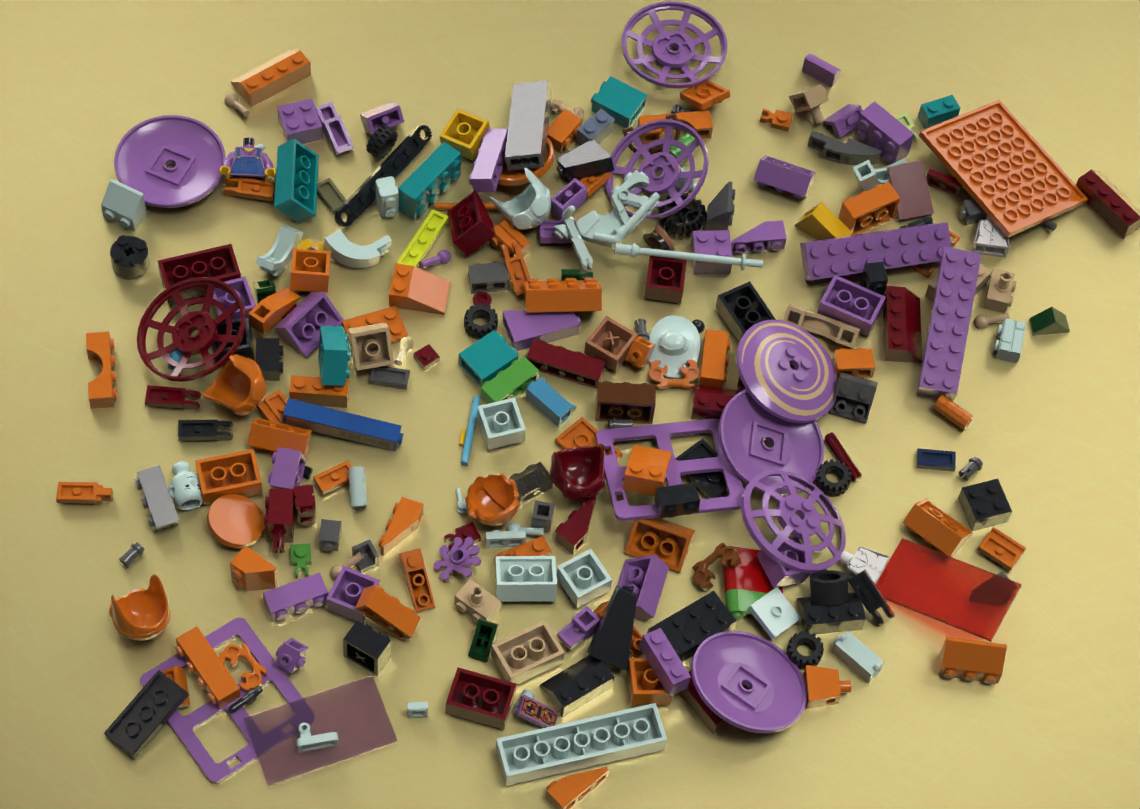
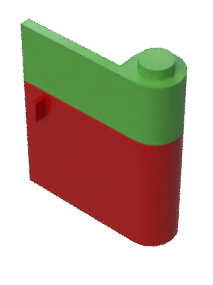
(745, 583)

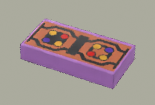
(537, 712)

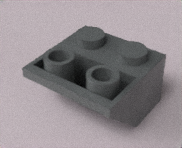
(854, 397)

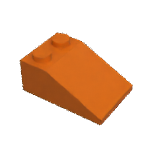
(418, 290)
(646, 470)

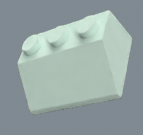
(526, 578)

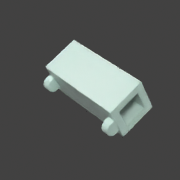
(857, 656)

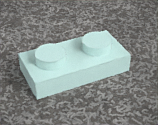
(505, 539)

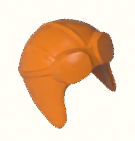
(238, 385)
(141, 612)

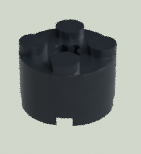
(129, 257)

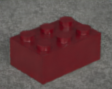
(480, 698)

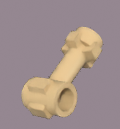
(556, 106)

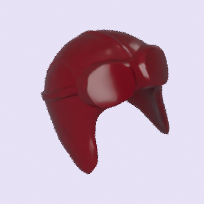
(579, 471)

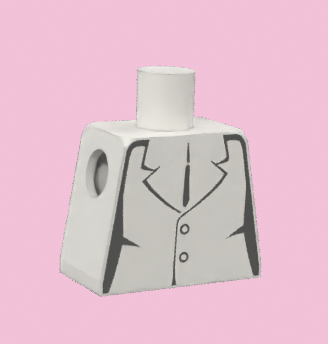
(990, 239)
(864, 559)

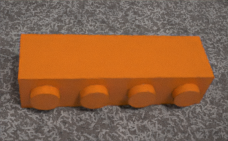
(208, 668)

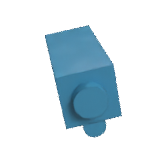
(549, 401)

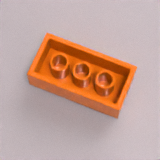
(562, 295)

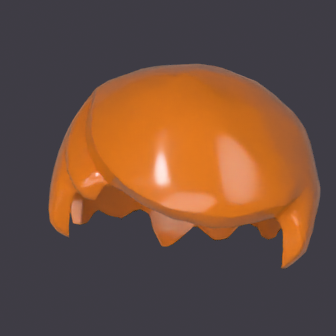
(492, 499)

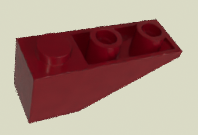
(575, 530)

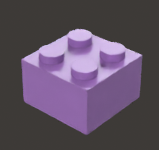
(300, 121)
(711, 243)
(243, 290)
(287, 469)
(778, 574)
(346, 593)

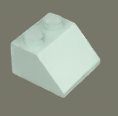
(123, 205)

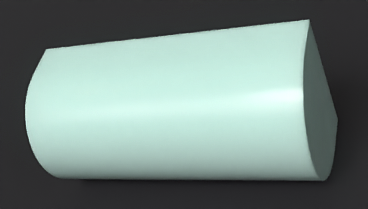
(357, 486)

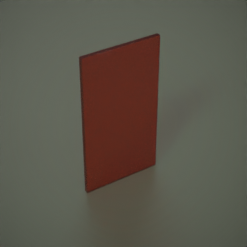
(947, 589)

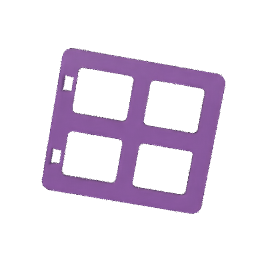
(662, 433)
(184, 725)

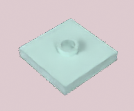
(774, 613)

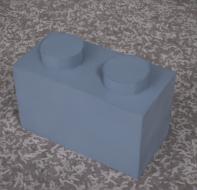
(595, 128)

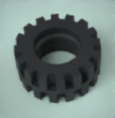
(381, 141)
(480, 312)
(835, 468)
(809, 640)

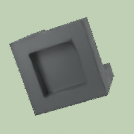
(370, 555)

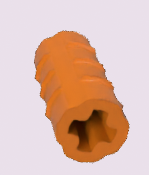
(953, 412)

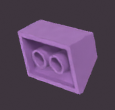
(784, 176)
(302, 325)
(647, 579)

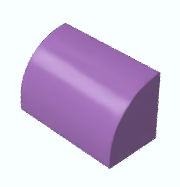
(821, 70)

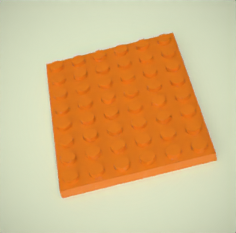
(1003, 168)

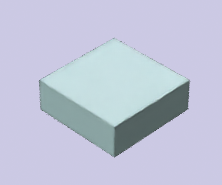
(417, 709)

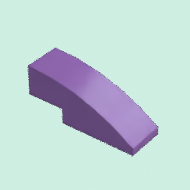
(334, 128)

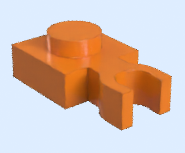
(780, 119)

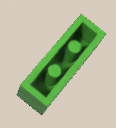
(510, 382)

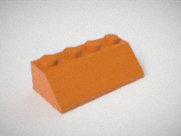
(273, 77)

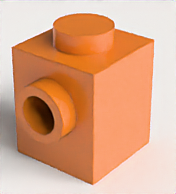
(640, 352)

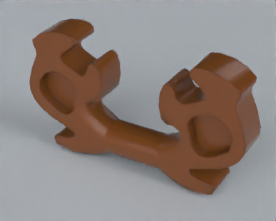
(727, 554)

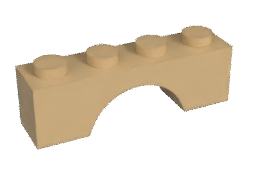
(822, 325)

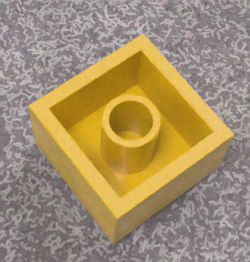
(465, 133)

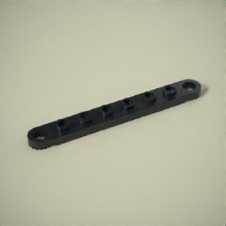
(392, 166)

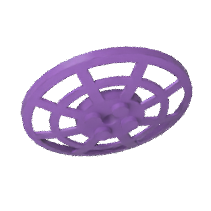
(677, 40)
(661, 161)
(791, 523)

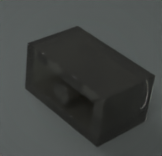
(532, 482)

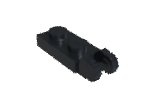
(204, 430)
(870, 596)

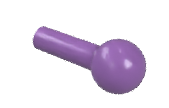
(442, 257)

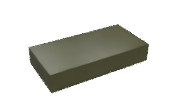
(330, 195)

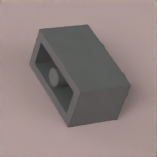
(488, 277)

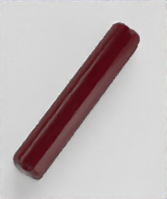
(842, 455)

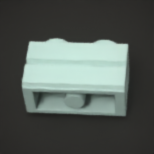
(387, 197)
(1010, 340)

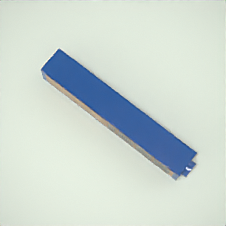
(342, 424)

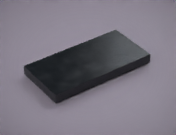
(146, 714)

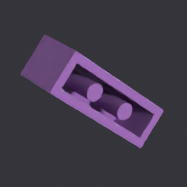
(295, 597)
(665, 662)

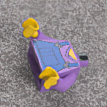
(248, 163)

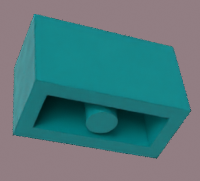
(938, 111)

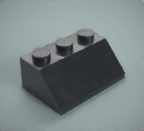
(833, 618)
(578, 684)

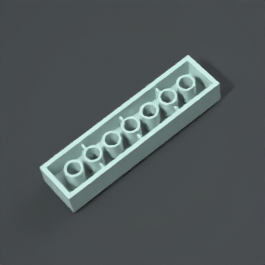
(580, 744)

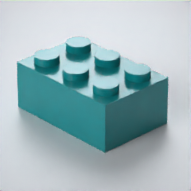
(333, 355)

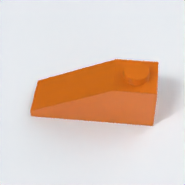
(573, 788)

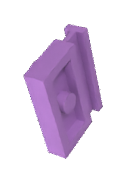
(547, 234)

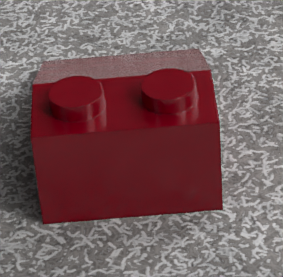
(470, 224)

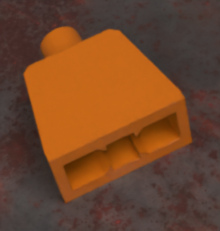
(823, 686)

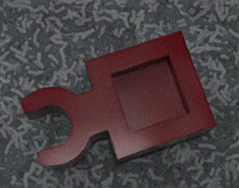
(463, 532)

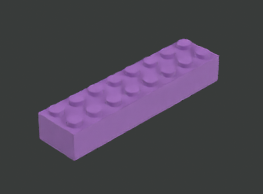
(892, 247)
(949, 323)

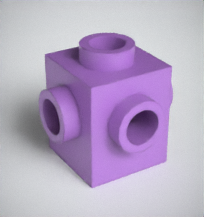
(291, 655)

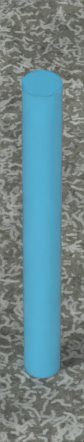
(470, 431)

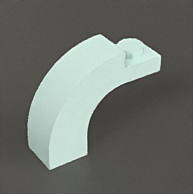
(870, 177)
(281, 252)
(355, 255)

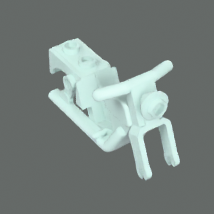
(608, 228)

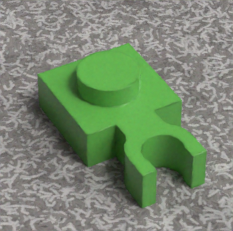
(301, 557)

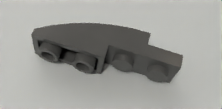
(845, 153)

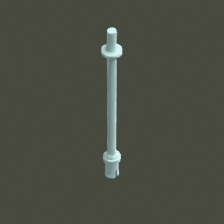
(634, 250)

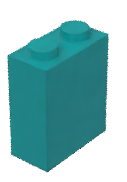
(619, 101)
(487, 357)

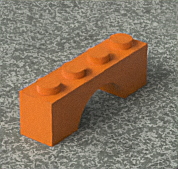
(698, 120)
(101, 389)

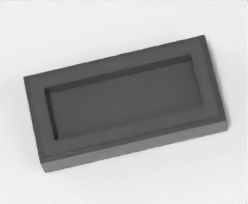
(389, 377)

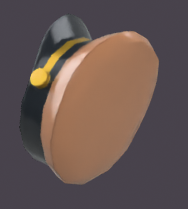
(659, 239)

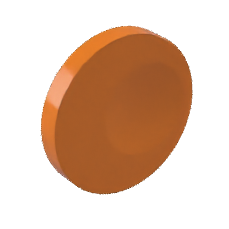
(235, 521)

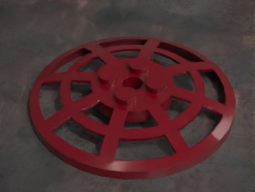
(187, 324)

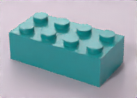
(296, 181)
(429, 181)

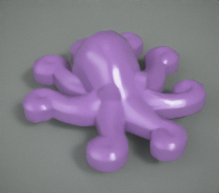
(459, 558)

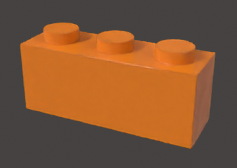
(714, 358)
(313, 392)
(271, 435)
(387, 612)

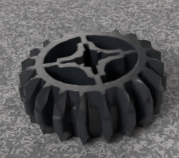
(693, 217)

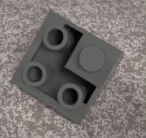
(721, 210)

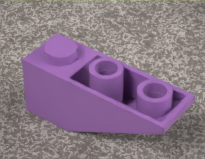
(766, 236)

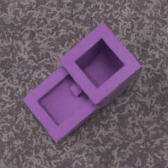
(580, 628)

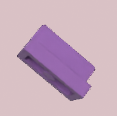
(844, 119)

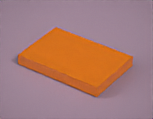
(581, 435)

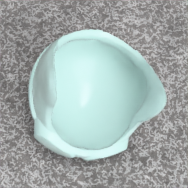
(529, 207)

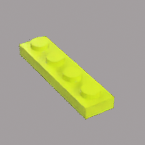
(424, 239)

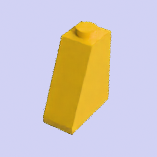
(822, 224)

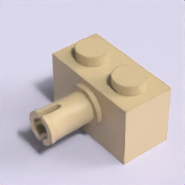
(810, 99)
(999, 291)
(477, 602)

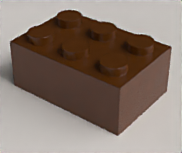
(625, 402)

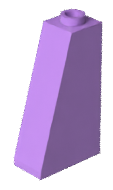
(544, 326)

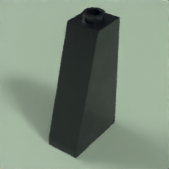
(614, 632)

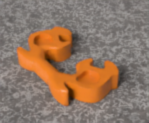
(657, 375)
(232, 654)

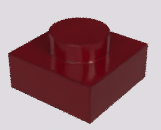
(426, 357)

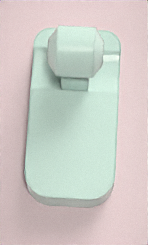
(308, 743)

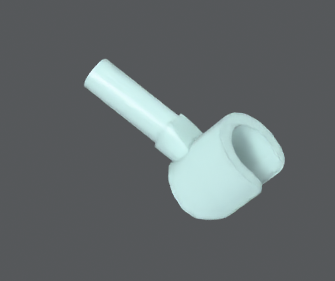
(461, 504)

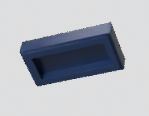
(936, 459)

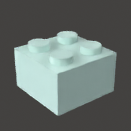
(501, 423)
(584, 578)

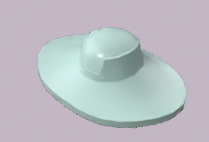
(675, 344)

